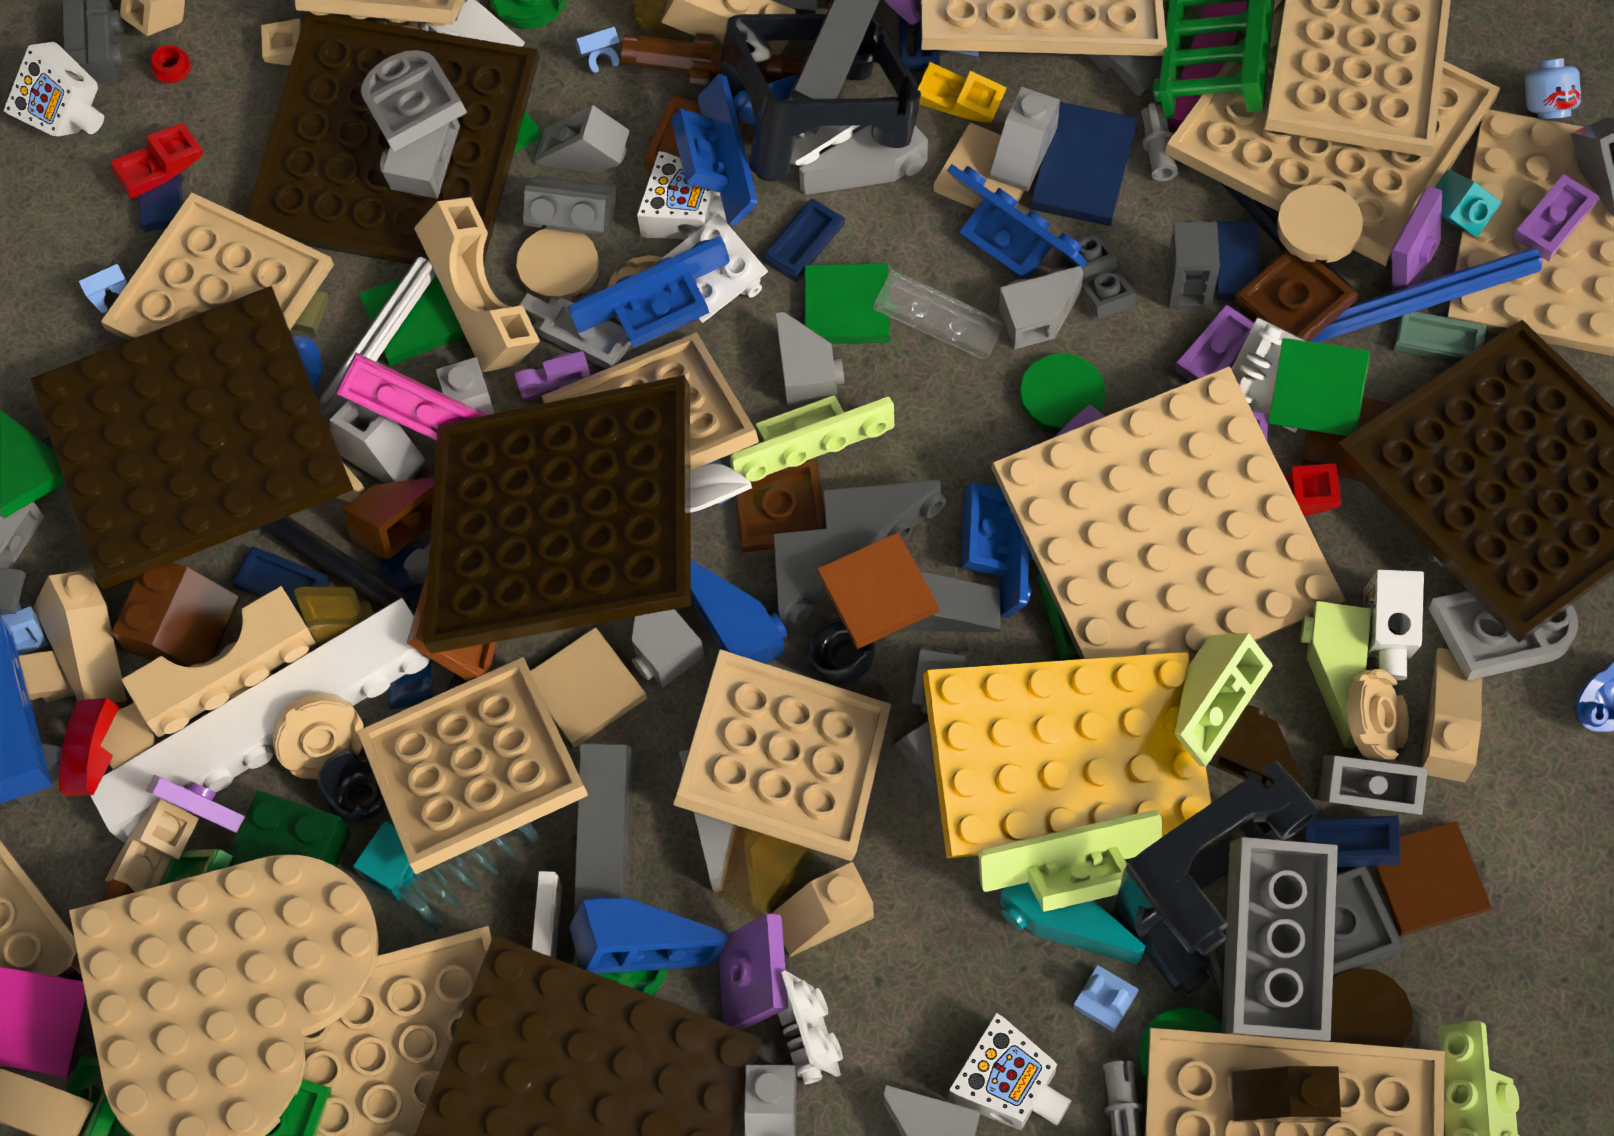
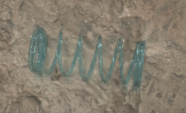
(425, 909)

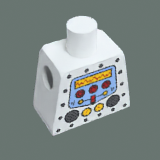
(54, 93)
(672, 206)
(1394, 605)
(1008, 1078)

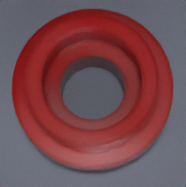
(166, 56)

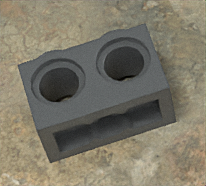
(1192, 264)

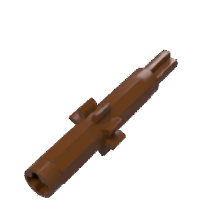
(696, 58)

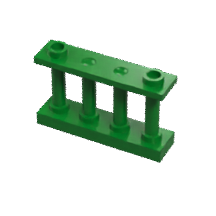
(1251, 53)

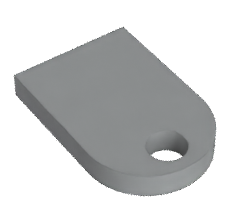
(410, 97)
(1486, 647)

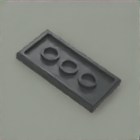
(1361, 928)

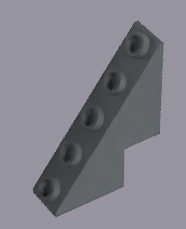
(852, 522)

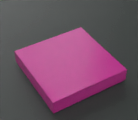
(39, 1021)

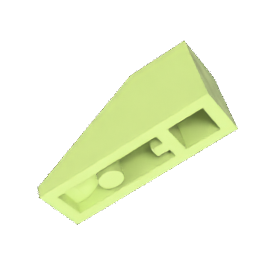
(1336, 654)
(1217, 691)

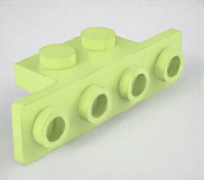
(809, 433)
(1071, 863)
(1474, 1096)

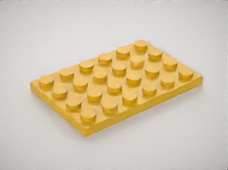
(1059, 747)

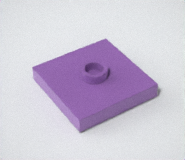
(1417, 240)
(752, 973)

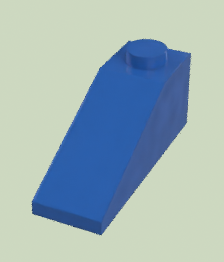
(736, 618)
(634, 936)

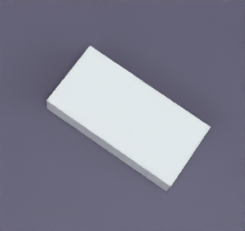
(547, 914)

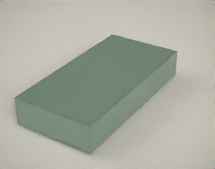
(1438, 336)

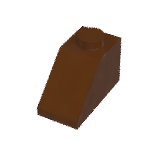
(390, 515)

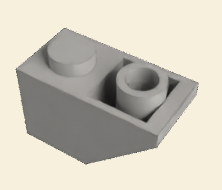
(1039, 305)
(375, 443)

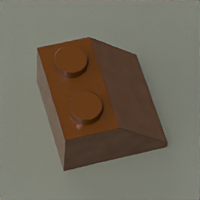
(175, 616)

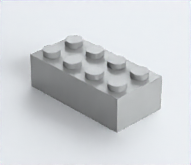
(1279, 939)

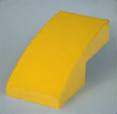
(967, 98)

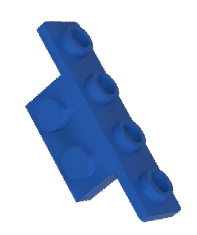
(714, 150)
(1007, 233)
(655, 298)
(995, 544)

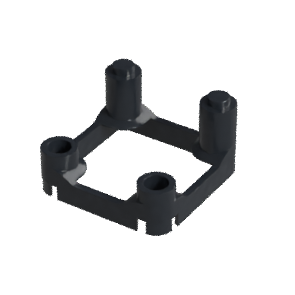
(782, 120)
(1163, 884)

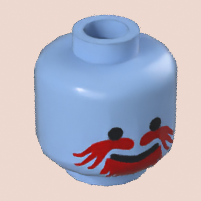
(1552, 89)

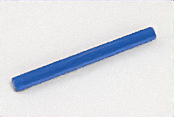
(1434, 292)

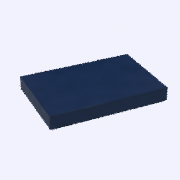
(1085, 164)

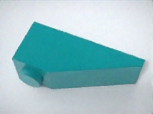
(1078, 925)

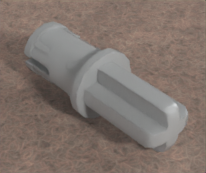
(1155, 142)
(1122, 1099)

